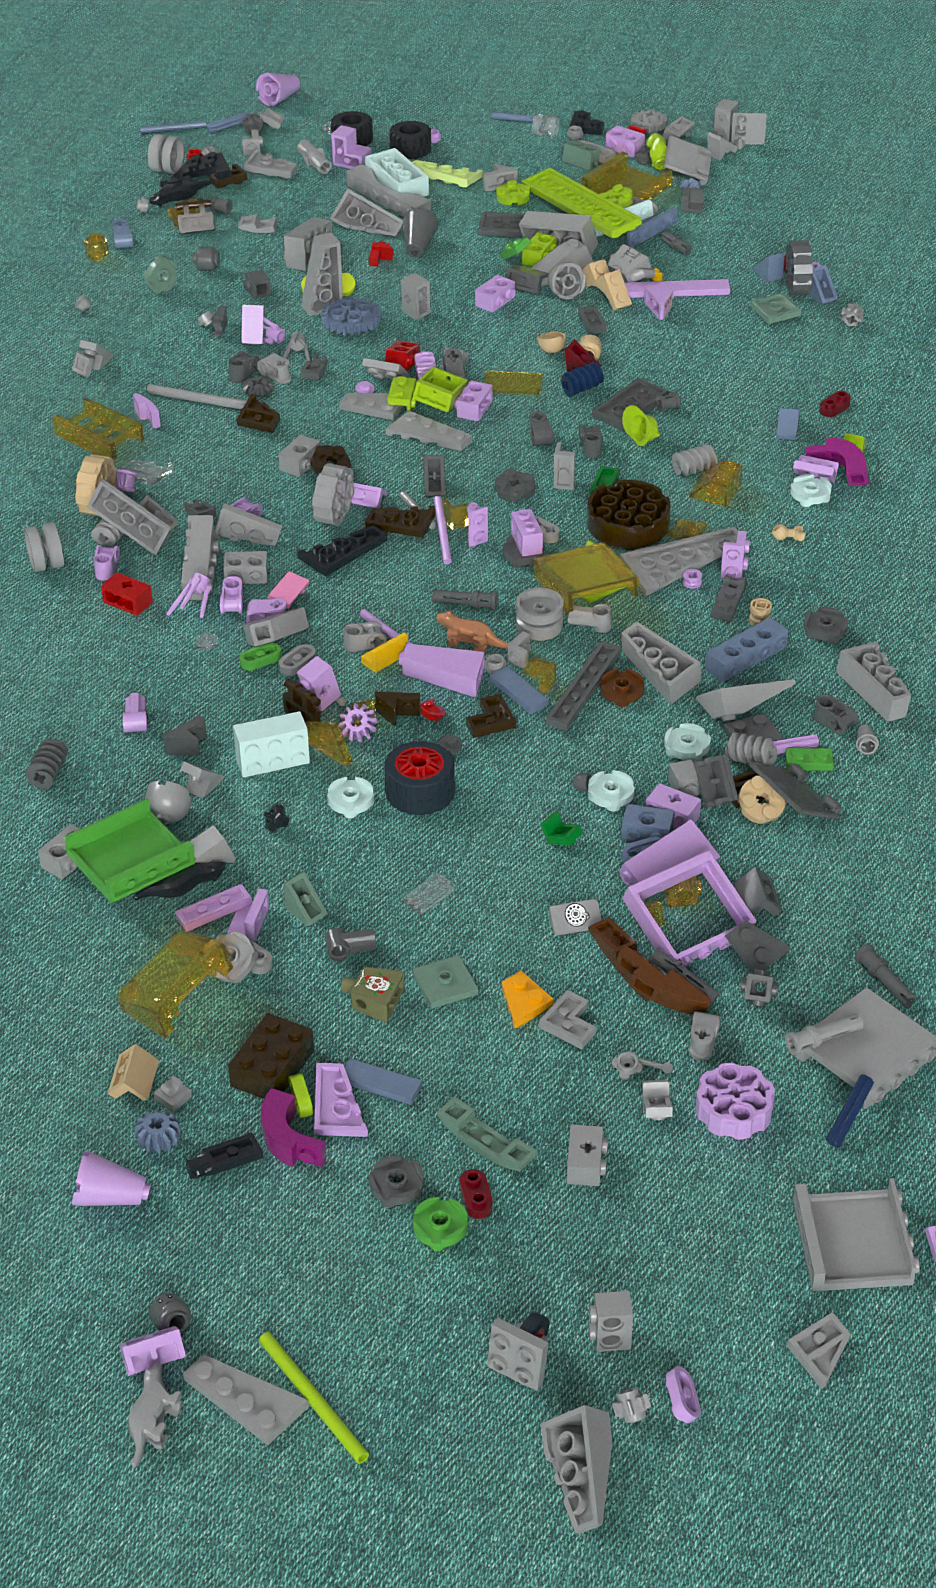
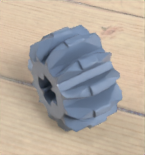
(157, 1131)

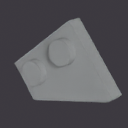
(820, 1347)

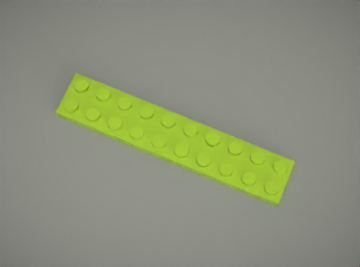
(579, 200)

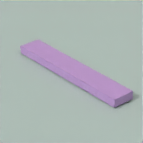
(683, 288)

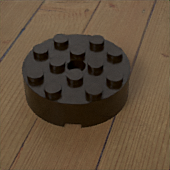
(628, 514)

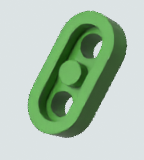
(260, 656)

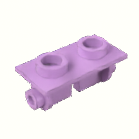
(477, 524)

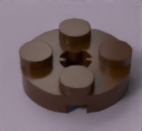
(622, 686)

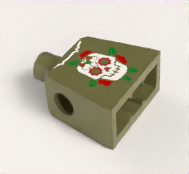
(375, 991)

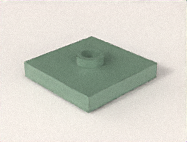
(775, 308)
(445, 981)

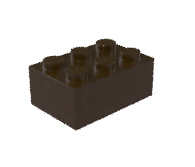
(270, 1056)

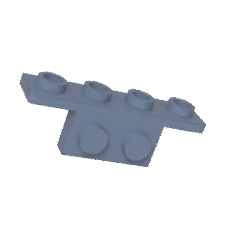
(651, 227)

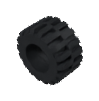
(357, 120)
(411, 139)

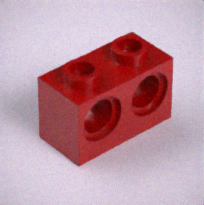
(402, 353)

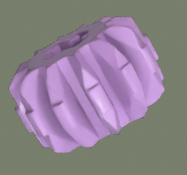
(424, 362)
(366, 718)

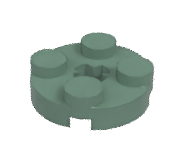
(160, 266)

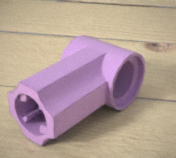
(135, 715)

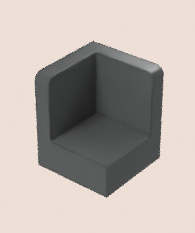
(692, 200)

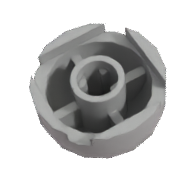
(566, 280)
(168, 801)

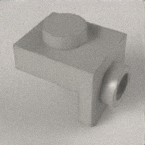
(252, 144)
(656, 1099)

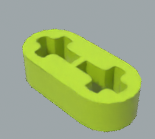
(302, 1097)

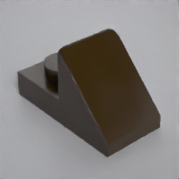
(392, 704)

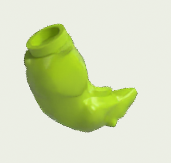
(657, 150)

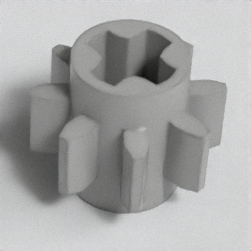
(852, 314)
(631, 1405)

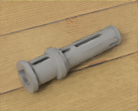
(814, 1036)

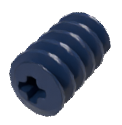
(582, 379)

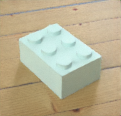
(271, 744)

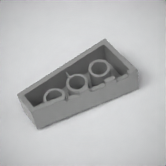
(560, 225)
(300, 240)
(323, 274)
(200, 552)
(661, 662)
(874, 680)

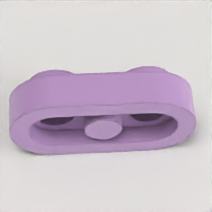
(683, 1395)

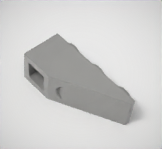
(275, 627)

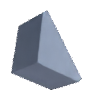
(771, 267)
(822, 286)
(787, 424)

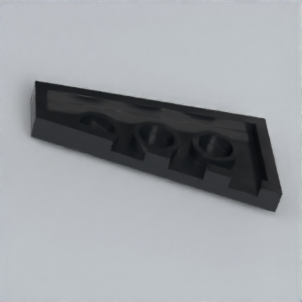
(342, 550)

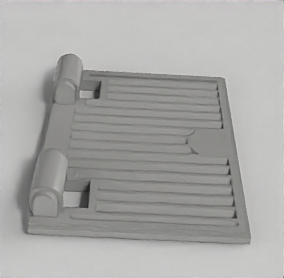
(687, 159)

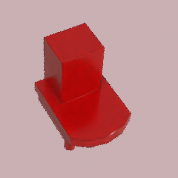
(379, 251)

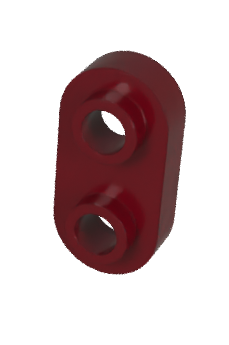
(835, 404)
(475, 1191)

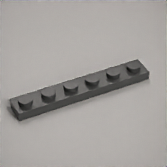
(583, 686)

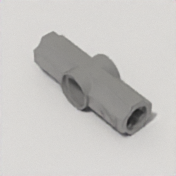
(314, 156)

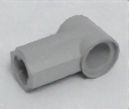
(597, 617)

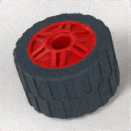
(419, 777)

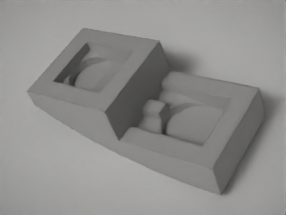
(254, 224)

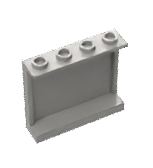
(885, 1049)
(855, 1238)

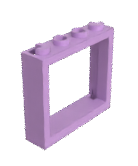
(705, 864)

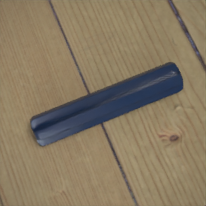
(849, 1110)

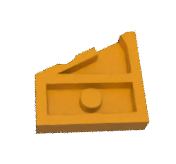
(524, 998)

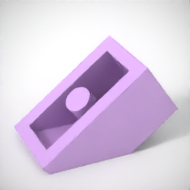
(659, 299)

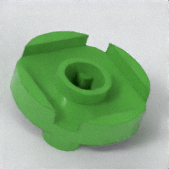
(440, 1235)

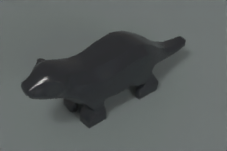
(177, 191)
(183, 880)

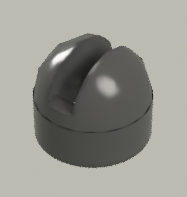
(581, 781)

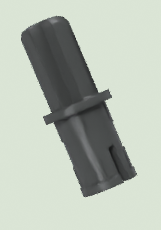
(676, 242)

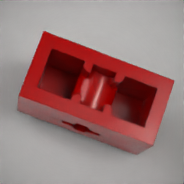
(126, 594)

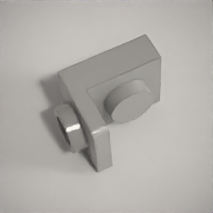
(272, 118)
(519, 649)

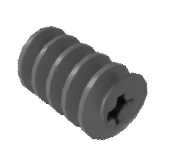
(46, 763)

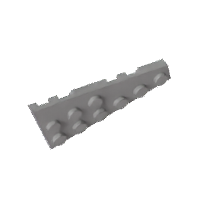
(666, 562)

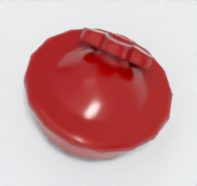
(432, 711)

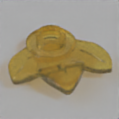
(687, 528)

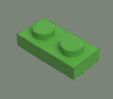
(514, 247)
(810, 758)

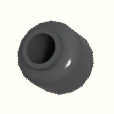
(206, 258)
(169, 1311)

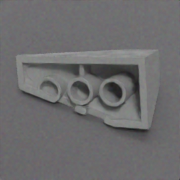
(735, 700)

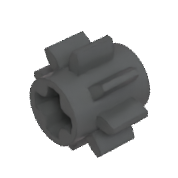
(252, 122)

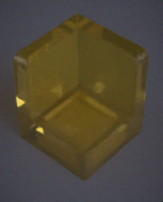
(455, 516)
(542, 670)

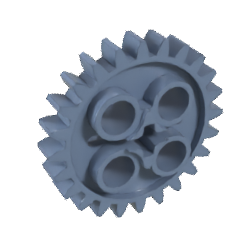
(351, 316)

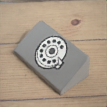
(574, 916)

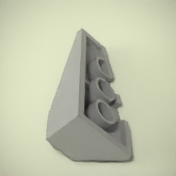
(363, 215)
(570, 251)
(580, 1454)

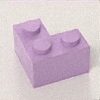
(345, 148)

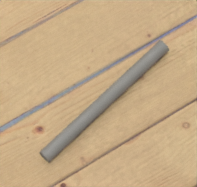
(195, 396)

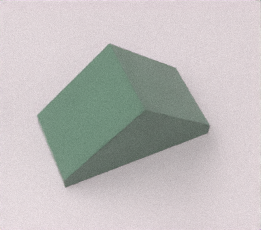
(303, 900)

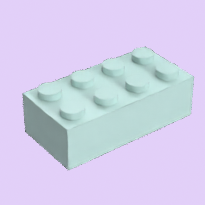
(398, 172)

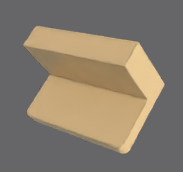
(134, 1073)

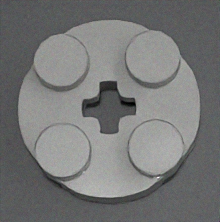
(245, 956)

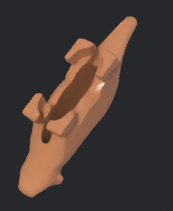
(469, 631)

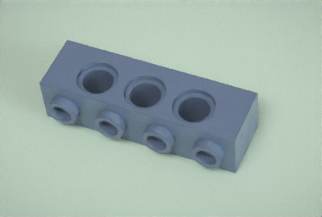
(746, 649)

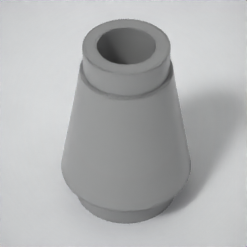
(866, 740)

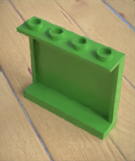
(128, 851)

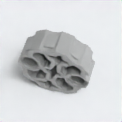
(333, 494)

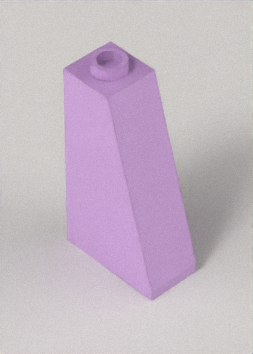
(444, 667)
(669, 851)

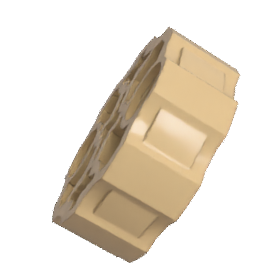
(90, 474)

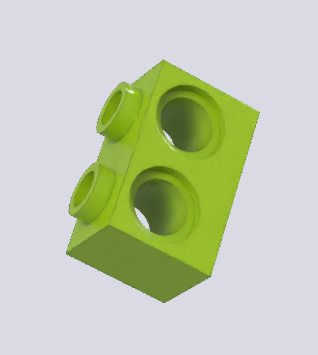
(540, 246)

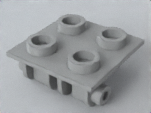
(748, 129)

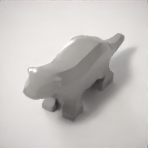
(149, 1412)

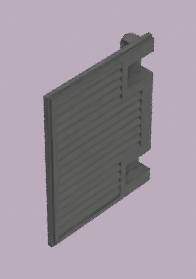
(797, 791)

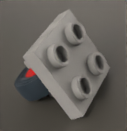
(520, 1349)

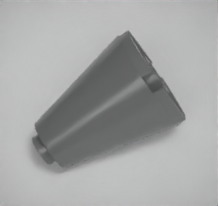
(419, 230)

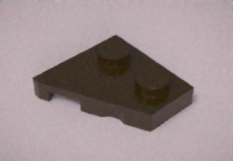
(258, 416)

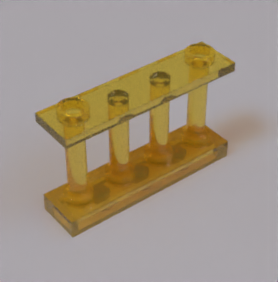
(97, 442)

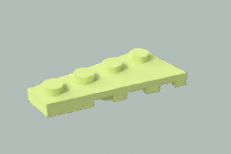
(447, 174)

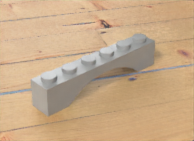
(364, 182)

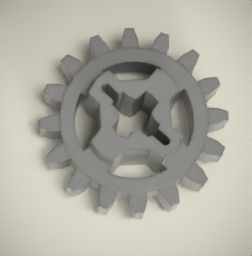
(649, 120)

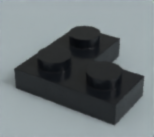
(582, 119)

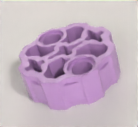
(735, 1100)

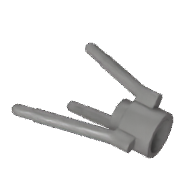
(297, 343)

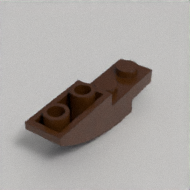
(667, 990)

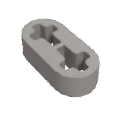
(549, 530)

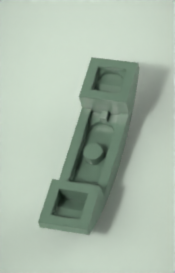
(483, 1139)

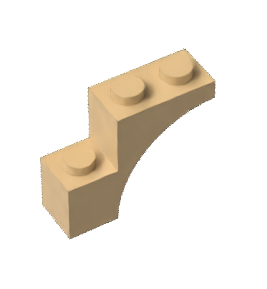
(608, 282)

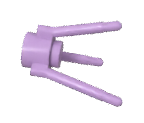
(273, 332)
(197, 585)

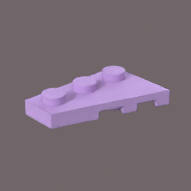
(335, 1105)

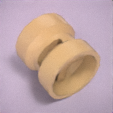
(760, 610)

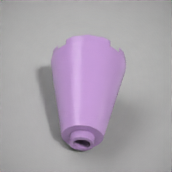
(275, 87)
(107, 1183)

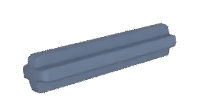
(226, 122)

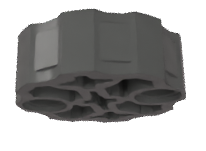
(798, 267)

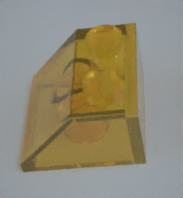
(718, 483)

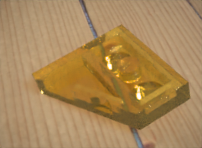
(329, 740)

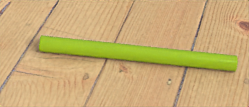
(314, 1398)

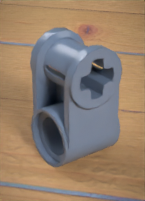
(122, 234)

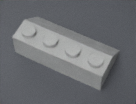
(130, 517)

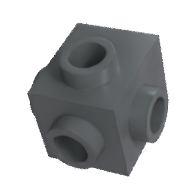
(759, 998)

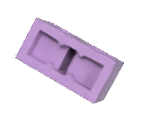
(625, 140)
(495, 293)
(474, 400)
(526, 532)

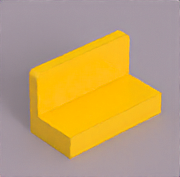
(385, 653)

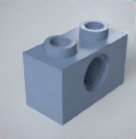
(646, 822)

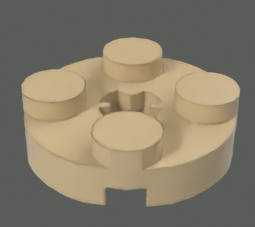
(752, 809)

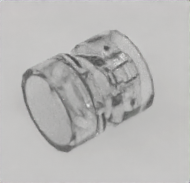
(551, 125)

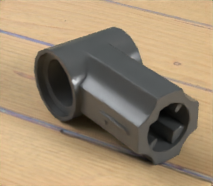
(342, 943)

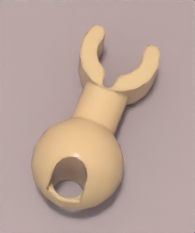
(782, 532)

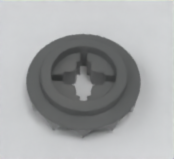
(258, 386)

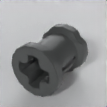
(221, 205)
(668, 401)

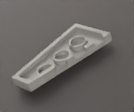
(429, 431)
(247, 1399)

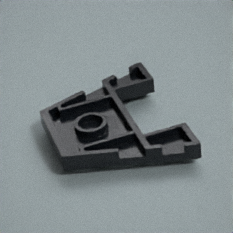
(203, 165)

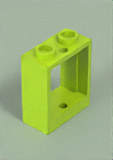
(438, 390)

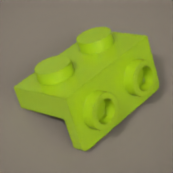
(402, 392)

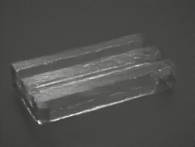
(432, 894)

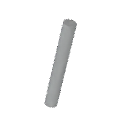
(410, 502)

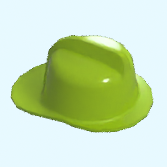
(639, 426)

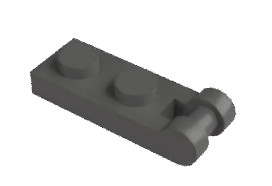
(728, 599)

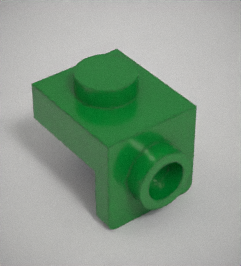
(559, 832)

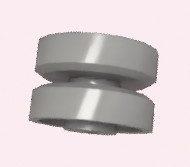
(165, 154)
(47, 546)
(539, 613)

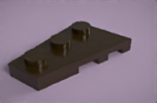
(406, 522)

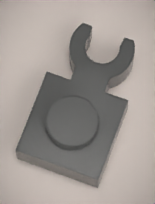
(220, 320)
(315, 368)
(199, 509)

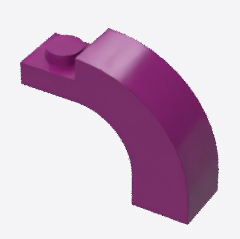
(845, 454)
(281, 1140)

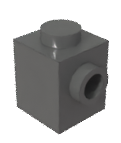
(257, 284)

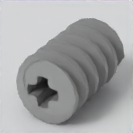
(694, 459)
(106, 533)
(751, 749)

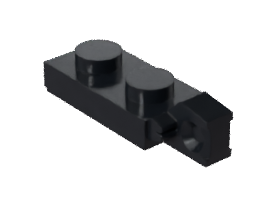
(225, 1156)

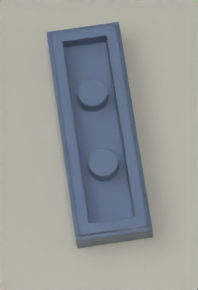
(519, 690)
(382, 1081)

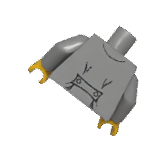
(633, 265)

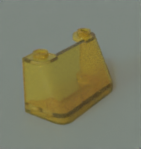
(170, 977)

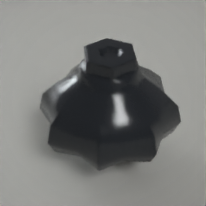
(276, 818)

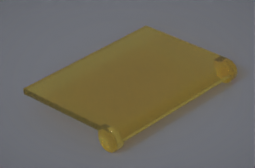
(514, 382)

